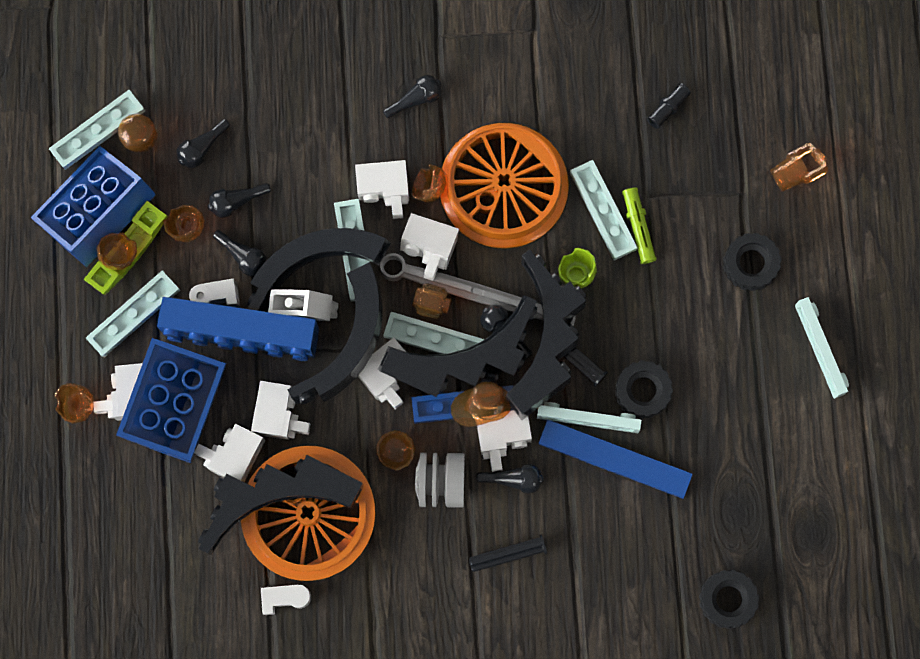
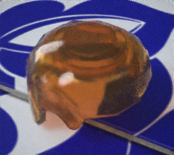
(137, 133)
(429, 184)
(184, 223)
(116, 251)
(74, 402)
(396, 450)

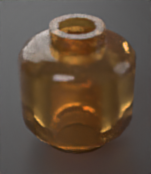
(431, 301)

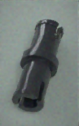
(668, 105)

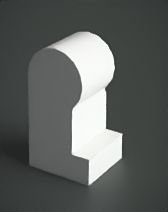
(217, 293)
(280, 596)

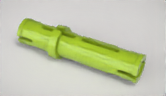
(639, 226)

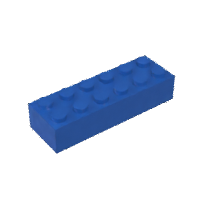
(238, 328)

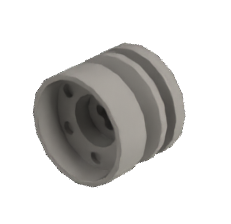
(441, 480)

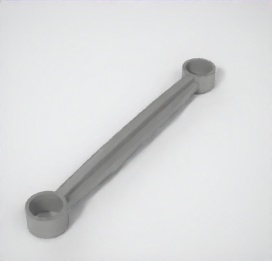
(458, 287)

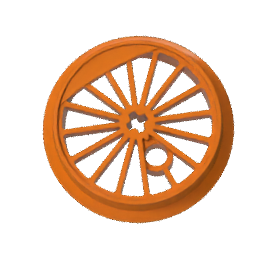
(548, 158)
(340, 555)

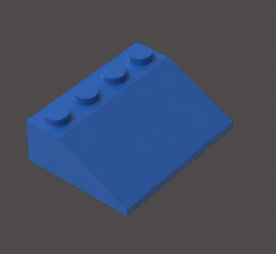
(93, 203)
(171, 400)

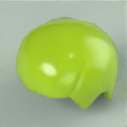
(578, 268)

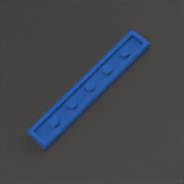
(615, 459)

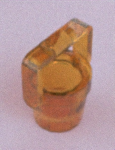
(793, 170)

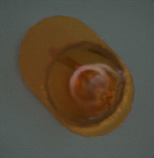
(480, 405)

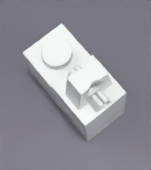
(384, 181)
(431, 241)
(303, 304)
(124, 382)
(378, 383)
(273, 414)
(499, 434)
(235, 456)

